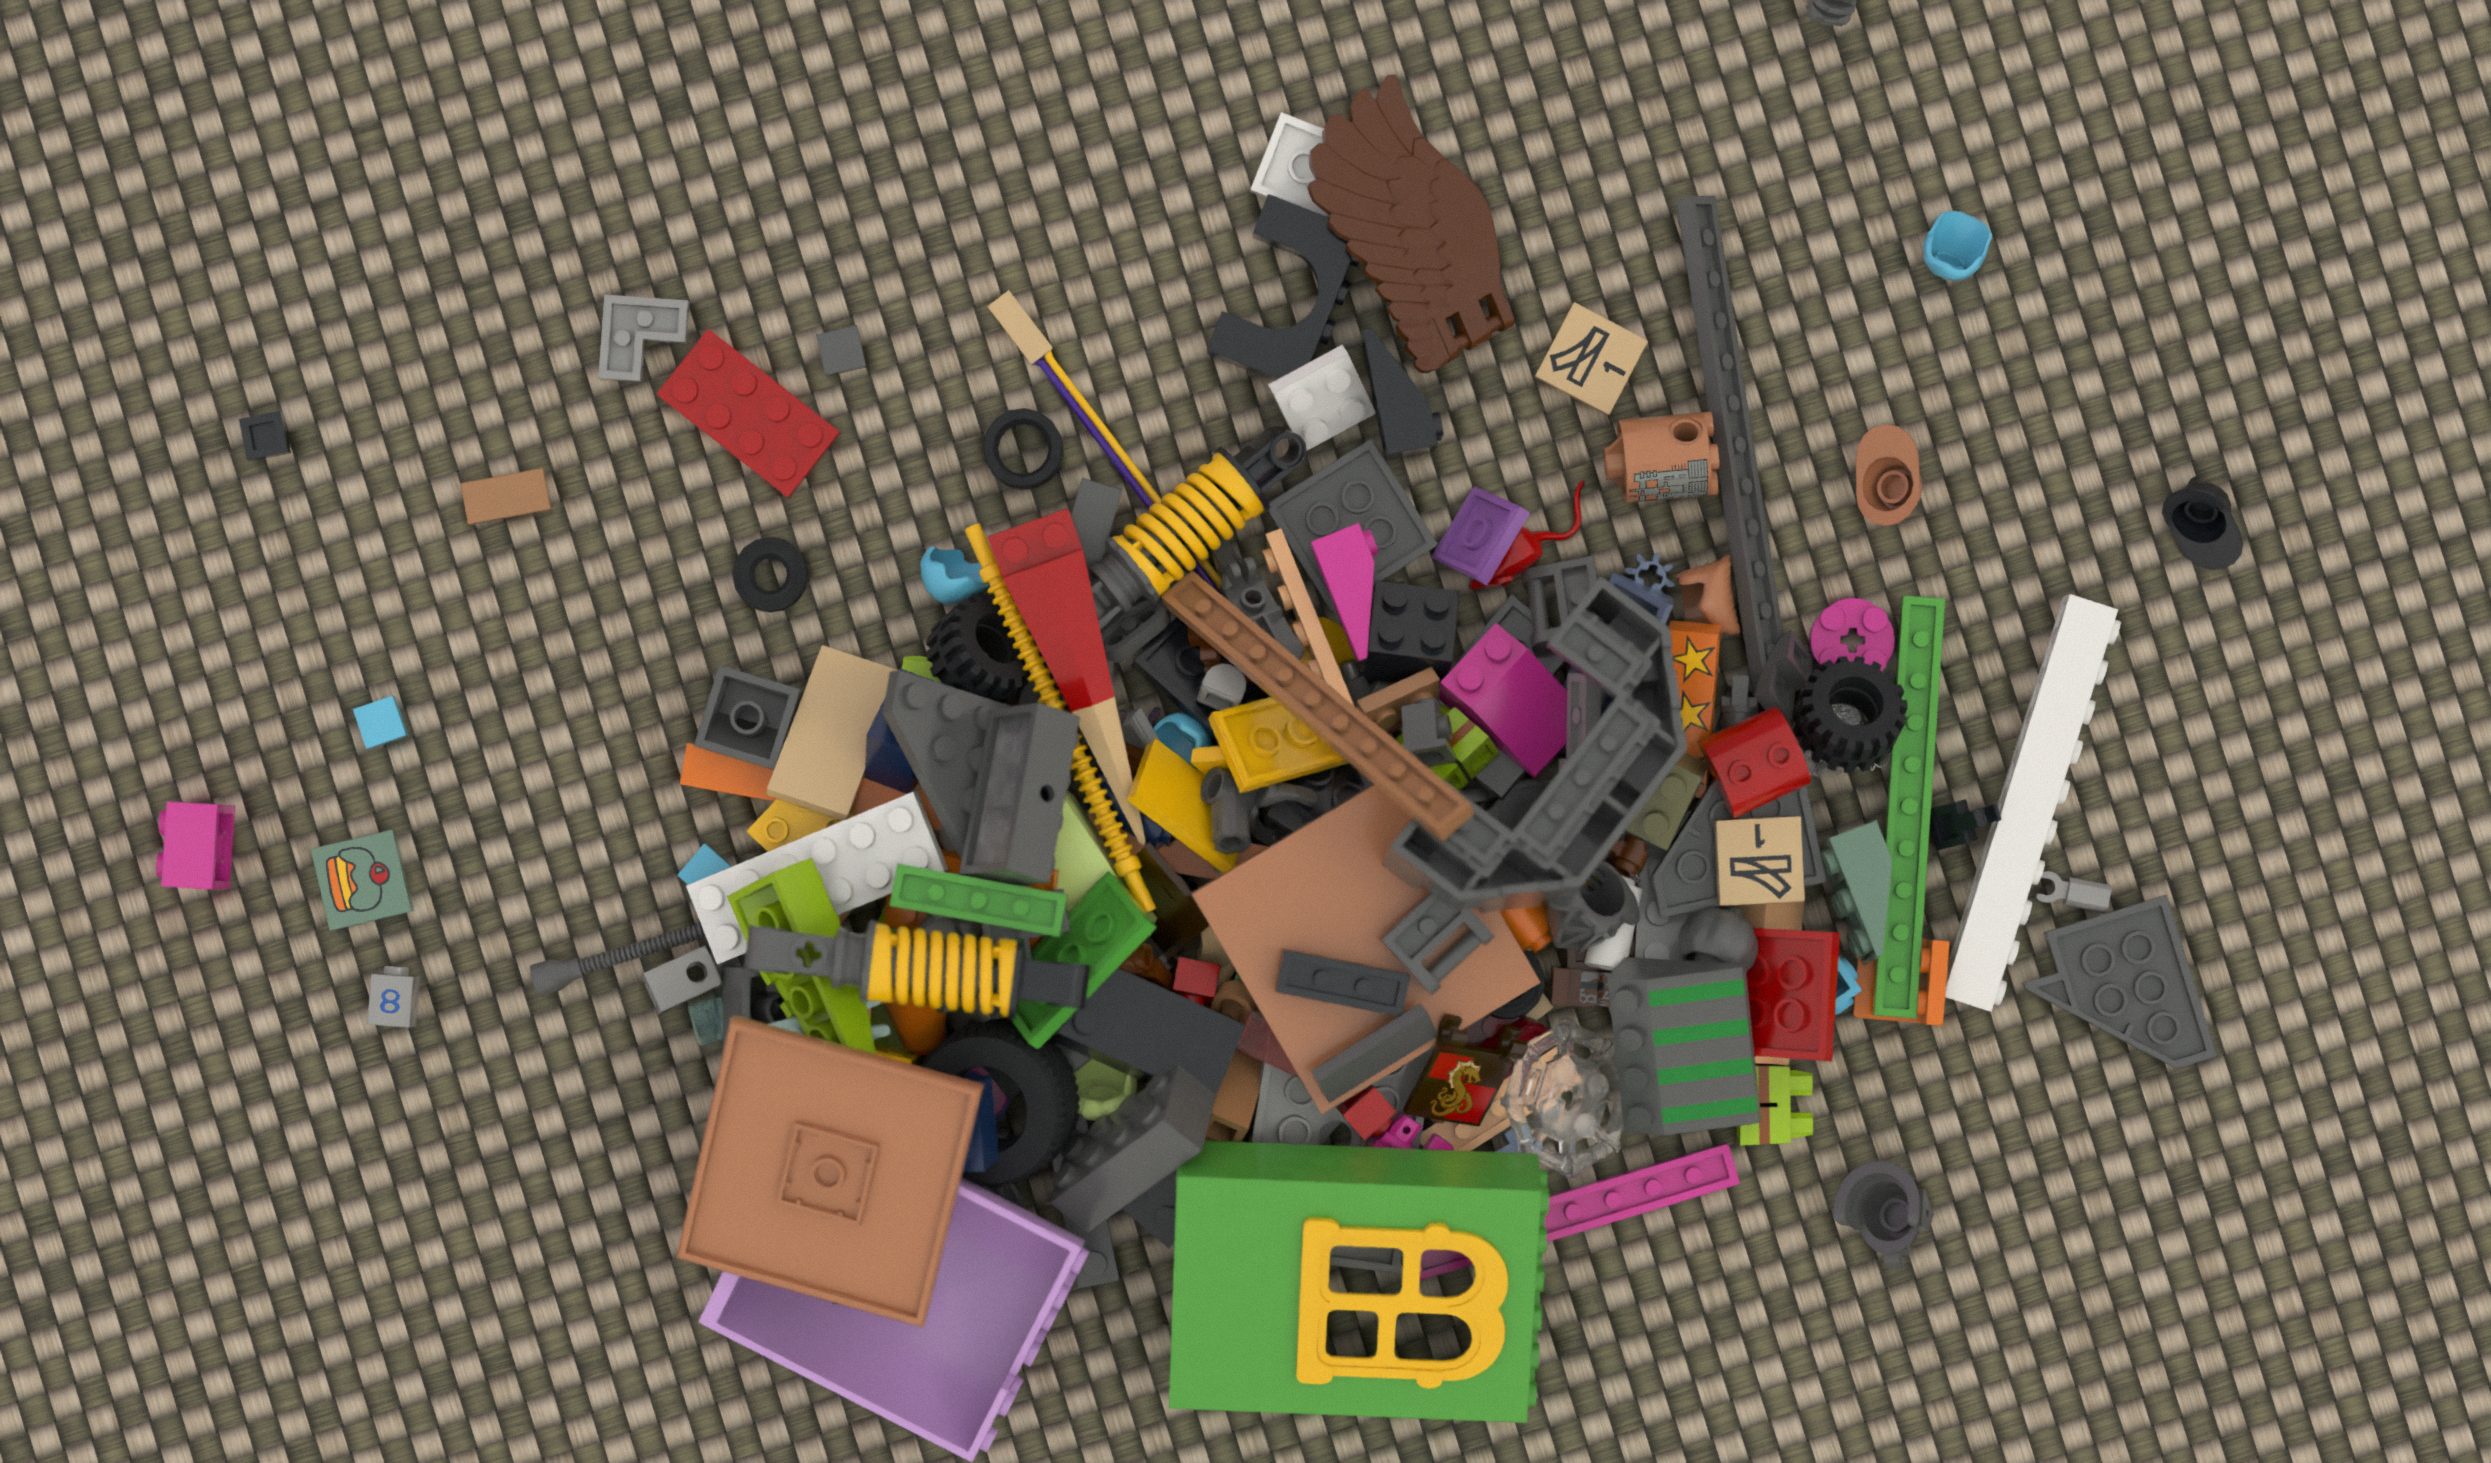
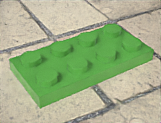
(1102, 934)

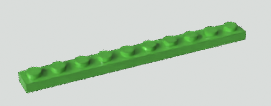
(1910, 806)

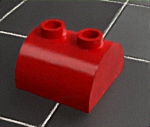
(1755, 761)

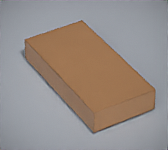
(506, 496)

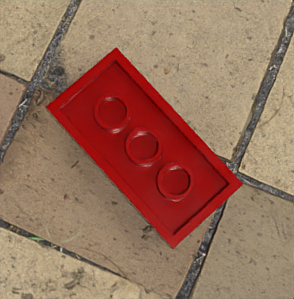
(748, 413)

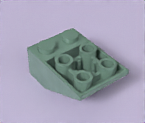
(1860, 877)

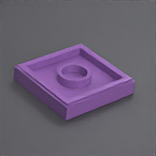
(1480, 535)

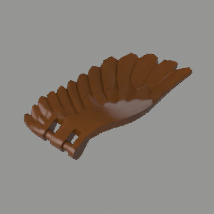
(1412, 226)

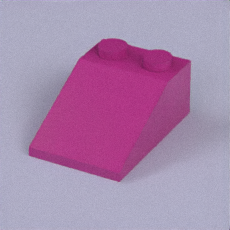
(1348, 573)
(1510, 699)

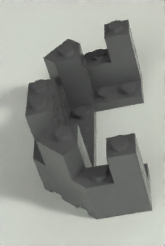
(1593, 792)

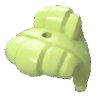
(1102, 1089)

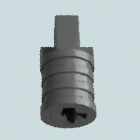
(1739, 705)

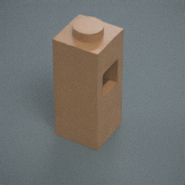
(1235, 1099)

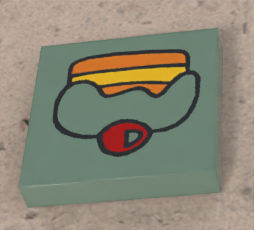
(362, 880)

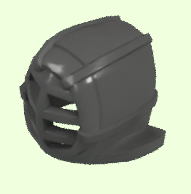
(1593, 912)

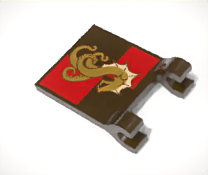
(1461, 1077)

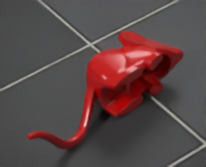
(1528, 550)

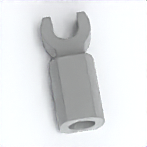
(2077, 893)

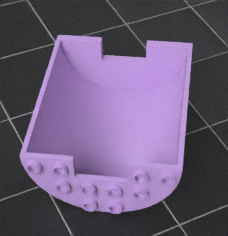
(946, 1381)

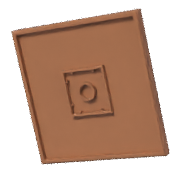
(1335, 899)
(829, 1171)

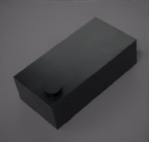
(1151, 1031)

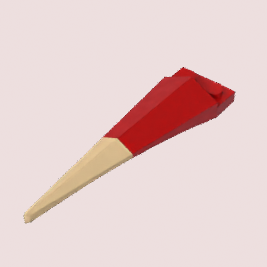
(1053, 592)

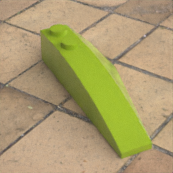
(799, 903)

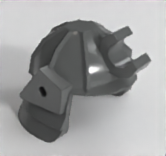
(1885, 1207)

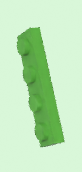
(978, 900)

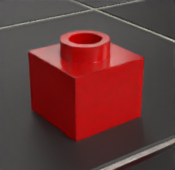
(1196, 980)
(1367, 1112)

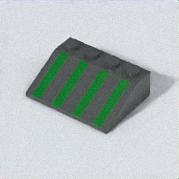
(1683, 1045)

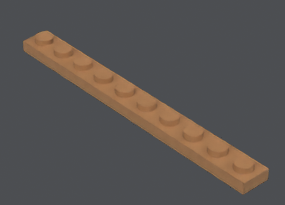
(1318, 706)

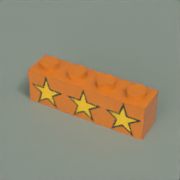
(1696, 665)

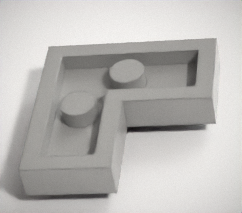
(630, 323)

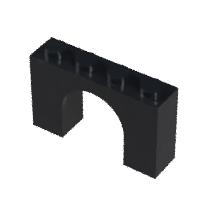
(1281, 351)

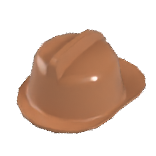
(1887, 475)

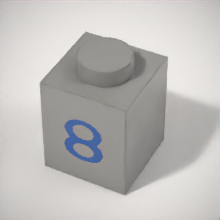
(393, 998)

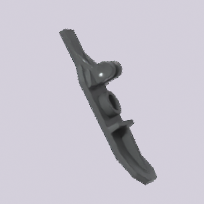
(1243, 582)

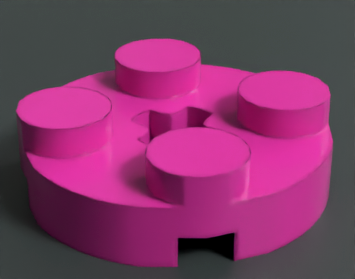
(1858, 614)

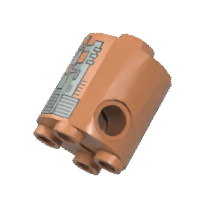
(1663, 457)

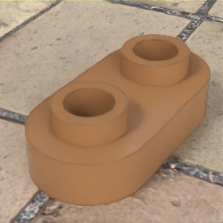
(1233, 1001)

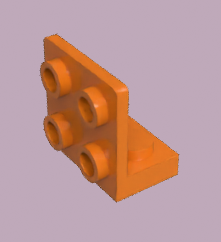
(1931, 986)

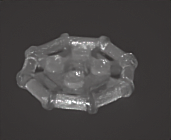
(1544, 1099)

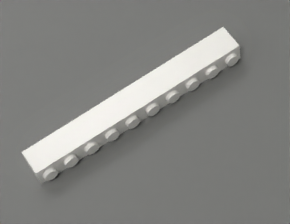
(2029, 800)

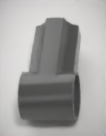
(1228, 811)

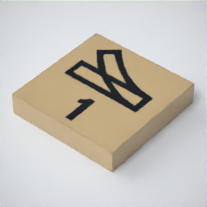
(1591, 359)
(1759, 860)

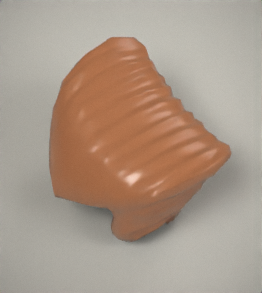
(1709, 595)

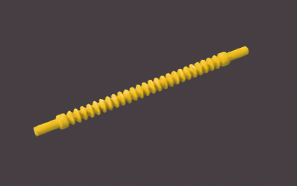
(1126, 863)

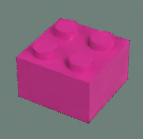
(196, 845)

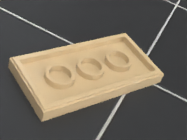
(827, 739)

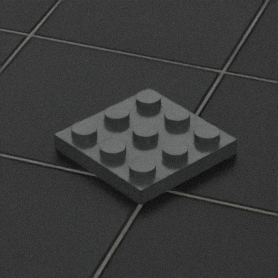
(1347, 493)

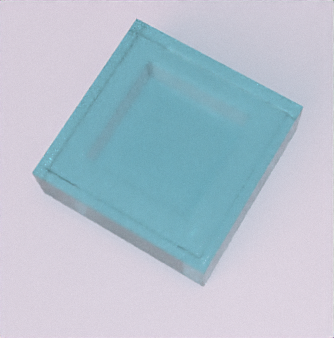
(707, 1021)

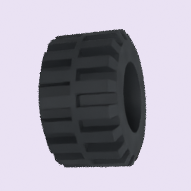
(962, 662)
(1858, 686)

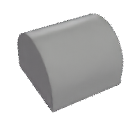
(1222, 687)

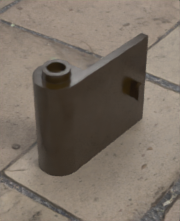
(1176, 910)

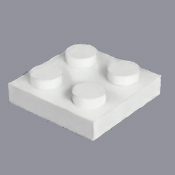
(1322, 397)

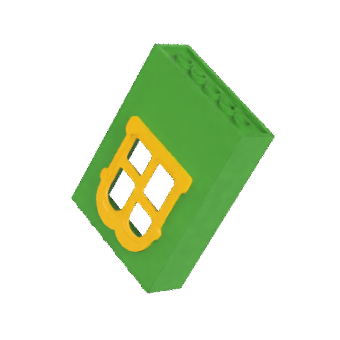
(1258, 1295)

